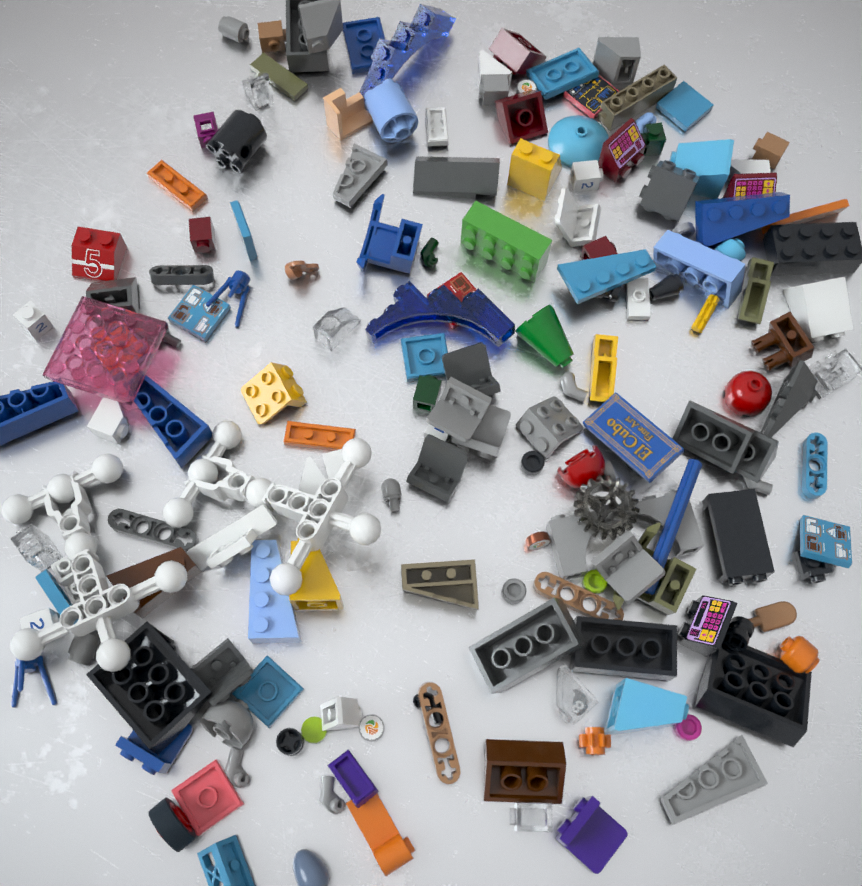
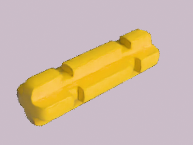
(705, 313)

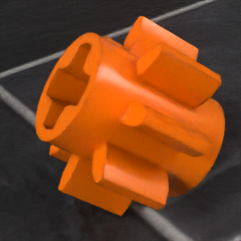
(594, 741)

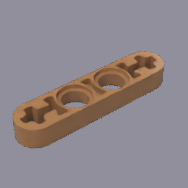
(580, 594)
(441, 731)

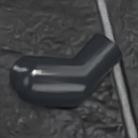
(437, 717)

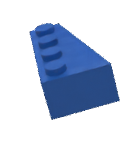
(734, 216)
(33, 408)
(172, 421)

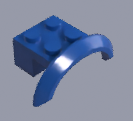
(388, 244)

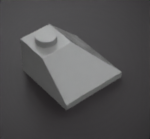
(321, 24)

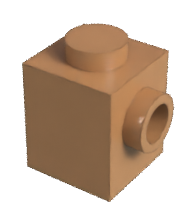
(272, 36)
(770, 149)

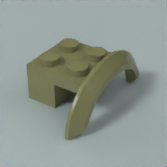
(670, 587)

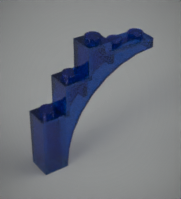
(408, 38)
(442, 306)

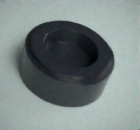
(532, 463)

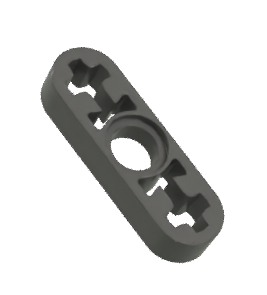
(181, 275)

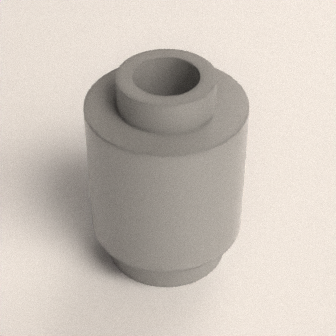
(233, 29)
(83, 648)

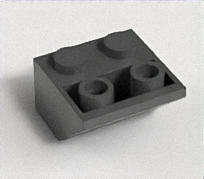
(117, 292)

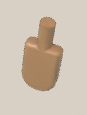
(774, 616)

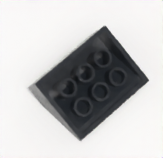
(154, 690)
(756, 693)

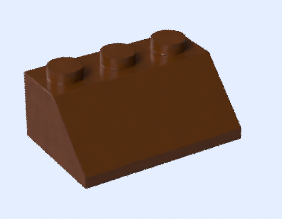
(524, 771)

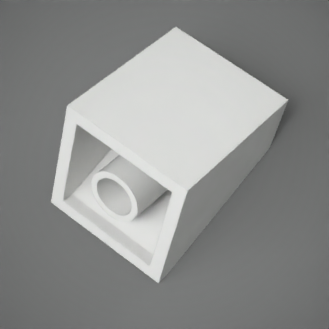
(821, 308)

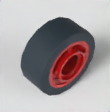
(172, 824)

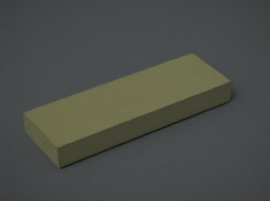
(279, 76)

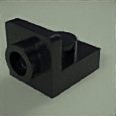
(811, 569)

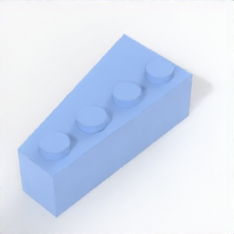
(701, 266)
(270, 614)

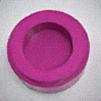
(689, 728)

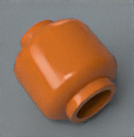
(799, 654)

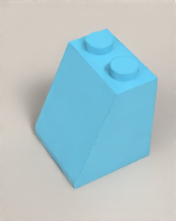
(709, 161)
(644, 707)

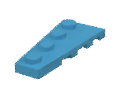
(601, 274)

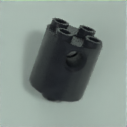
(237, 140)

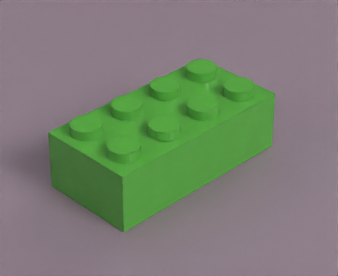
(505, 241)

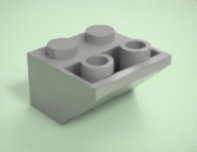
(617, 59)

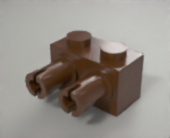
(789, 338)

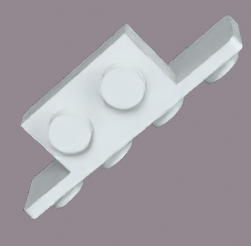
(232, 539)

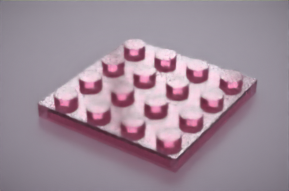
(106, 350)

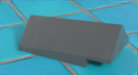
(456, 176)
(725, 442)

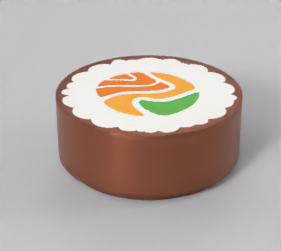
(537, 540)

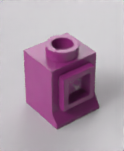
(206, 127)

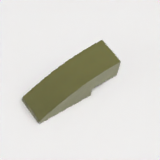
(755, 290)

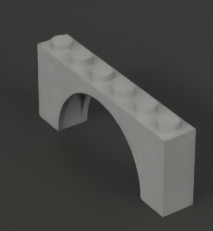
(570, 540)

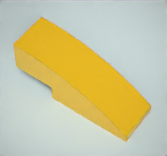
(603, 367)

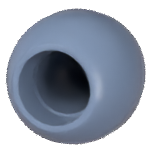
(309, 869)

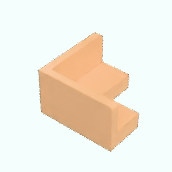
(345, 115)

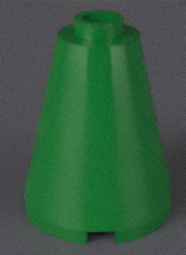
(547, 337)

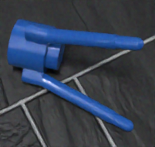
(237, 284)
(23, 667)

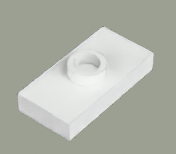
(436, 126)
(638, 299)

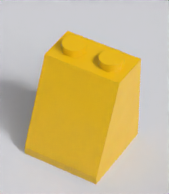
(533, 169)
(318, 586)

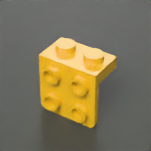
(272, 391)

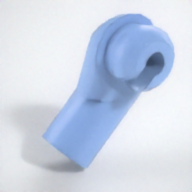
(647, 118)

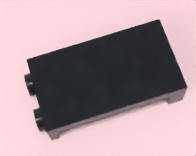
(739, 536)

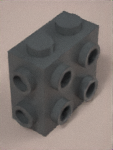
(668, 190)

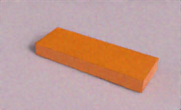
(177, 185)
(317, 436)

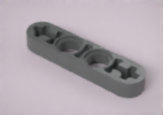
(152, 532)

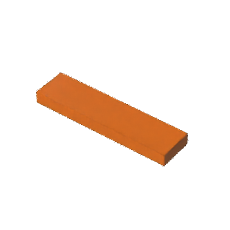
(811, 214)

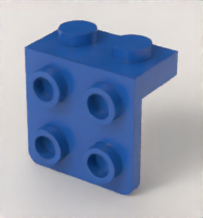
(134, 748)

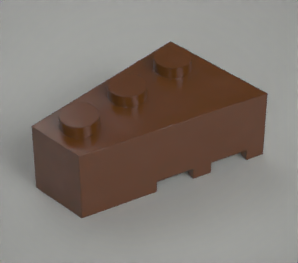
(145, 570)

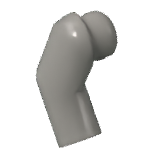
(570, 388)
(762, 486)
(234, 771)
(328, 797)

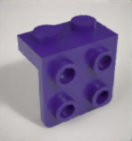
(591, 834)

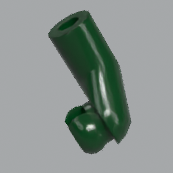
(427, 254)

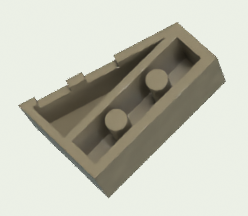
(443, 581)

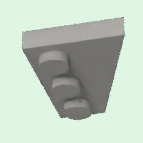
(358, 175)

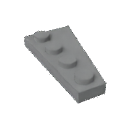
(719, 780)

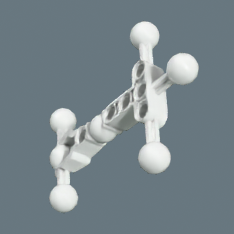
(81, 549)
(286, 577)

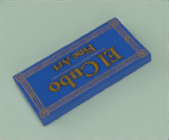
(633, 437)

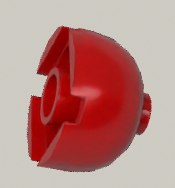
(748, 393)
(583, 467)

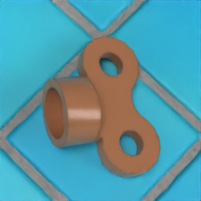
(296, 268)

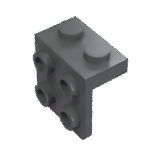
(472, 368)
(438, 468)
(223, 671)

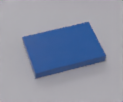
(360, 42)

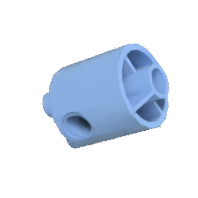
(391, 111)

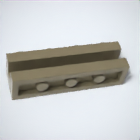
(636, 97)

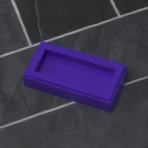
(353, 778)

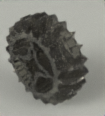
(615, 510)

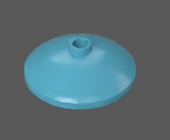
(571, 145)

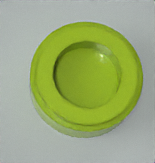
(594, 582)
(312, 730)

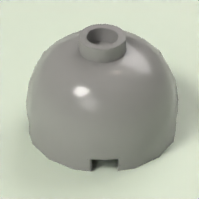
(230, 721)

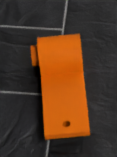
(382, 835)

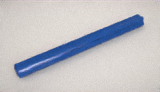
(675, 515)

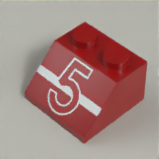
(97, 254)

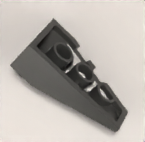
(792, 396)

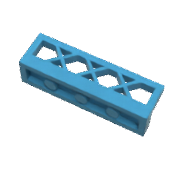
(229, 864)

